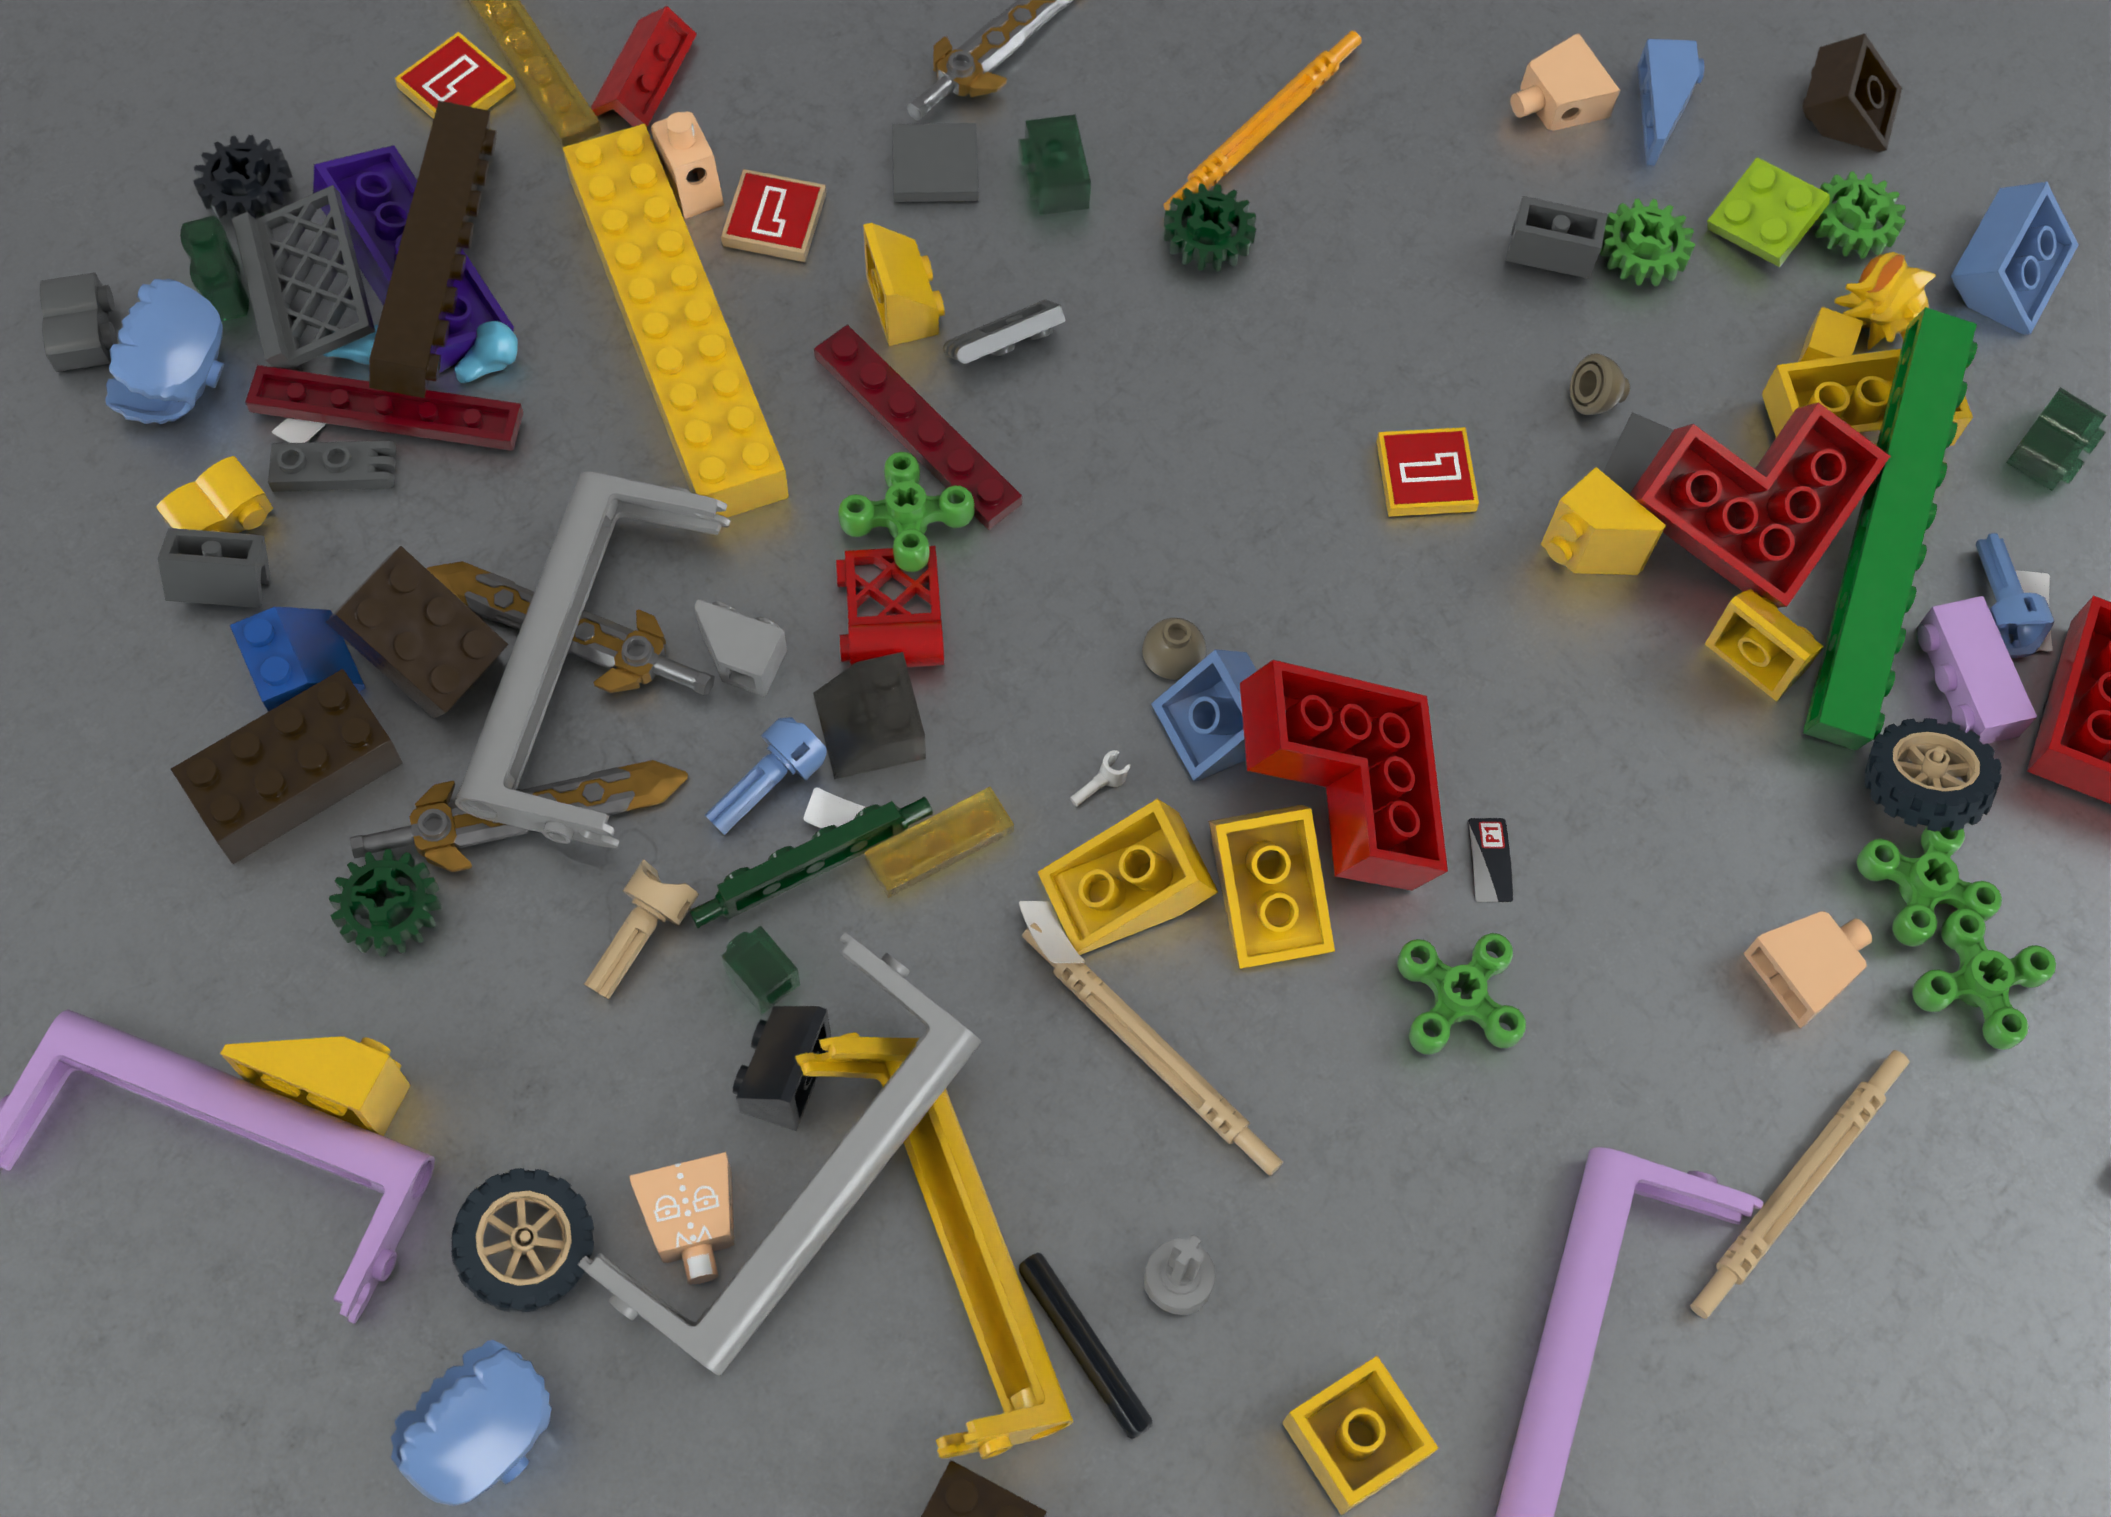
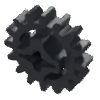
(242, 178)

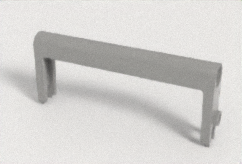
(544, 641)
(827, 1196)

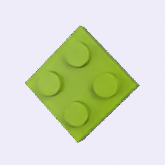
(1768, 211)

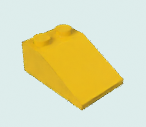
(1127, 878)
(1272, 885)
(328, 1074)

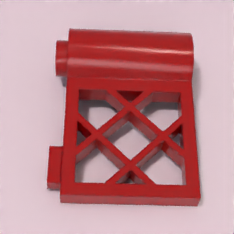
(886, 634)

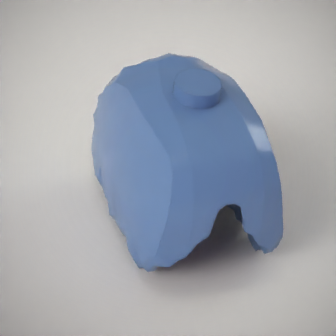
(164, 353)
(472, 1426)

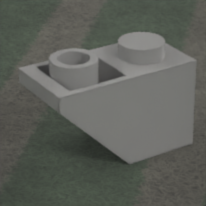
(741, 647)

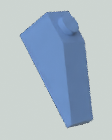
(1666, 82)

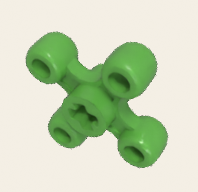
(906, 511)
(1927, 882)
(2030, 968)
(1472, 981)

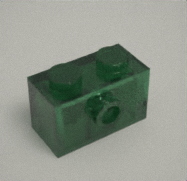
(1056, 164)

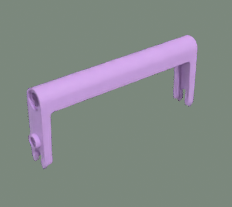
(235, 1106)
(1579, 1308)

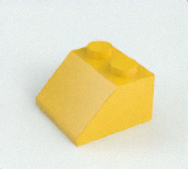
(901, 286)
(1601, 529)
(1763, 643)

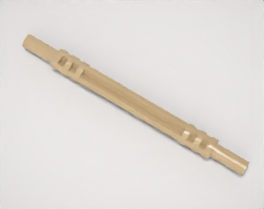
(1161, 1058)
(1799, 1184)

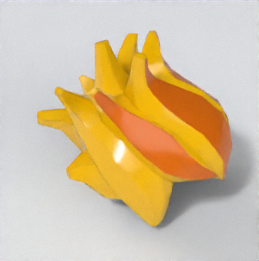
(1887, 296)

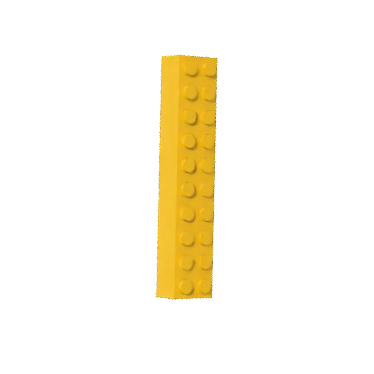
(675, 322)

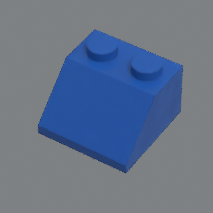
(291, 652)

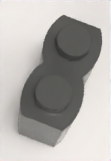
(77, 321)

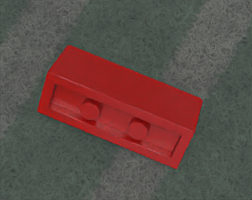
(645, 67)

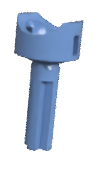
(2016, 612)
(791, 749)

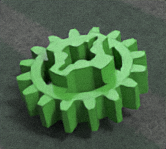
(1858, 214)
(1647, 242)

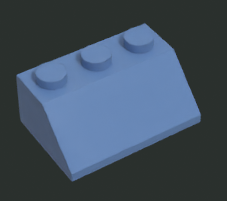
(2016, 257)

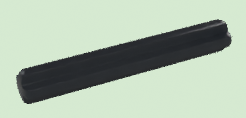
(1085, 1345)

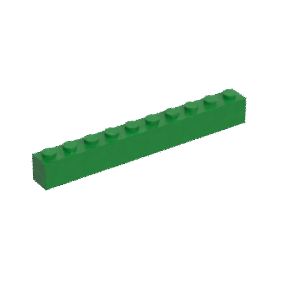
(1890, 531)

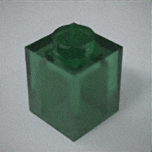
(760, 968)

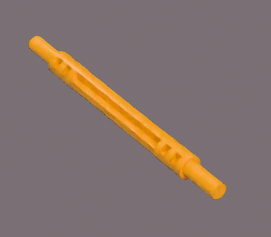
(1269, 117)

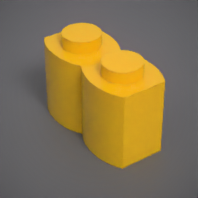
(218, 501)

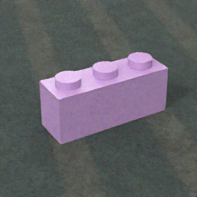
(1975, 670)

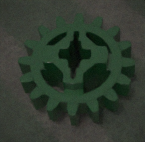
(1209, 227)
(367, 893)

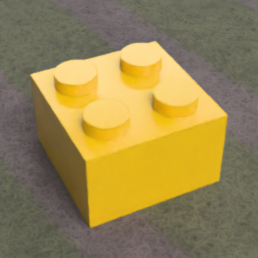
(1359, 1435)

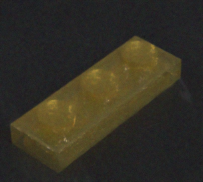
(939, 842)

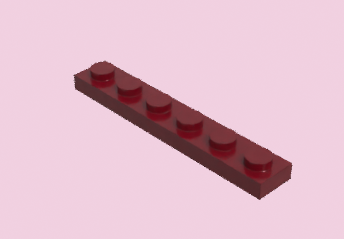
(357, 406)
(916, 424)

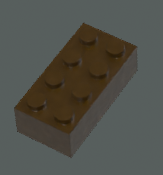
(287, 766)

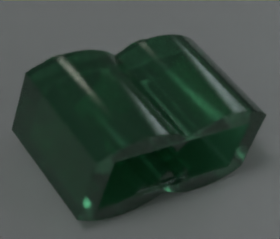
(214, 267)
(2057, 439)

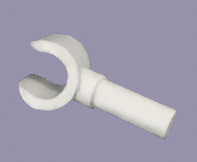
(1105, 777)

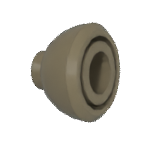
(1597, 385)
(1173, 648)

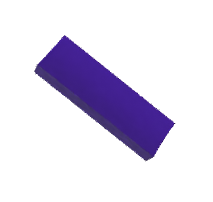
(376, 202)

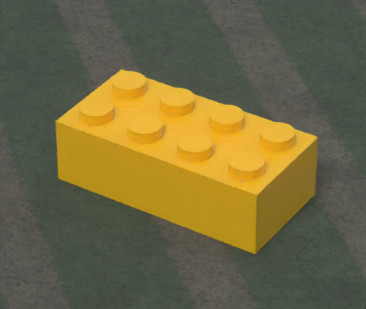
(1848, 386)

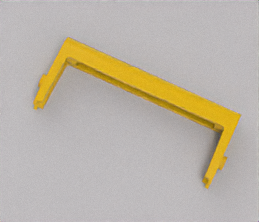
(974, 1252)

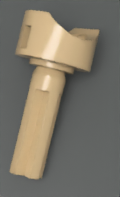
(654, 903)

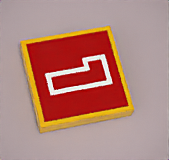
(457, 75)
(1427, 472)

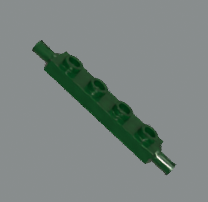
(797, 865)

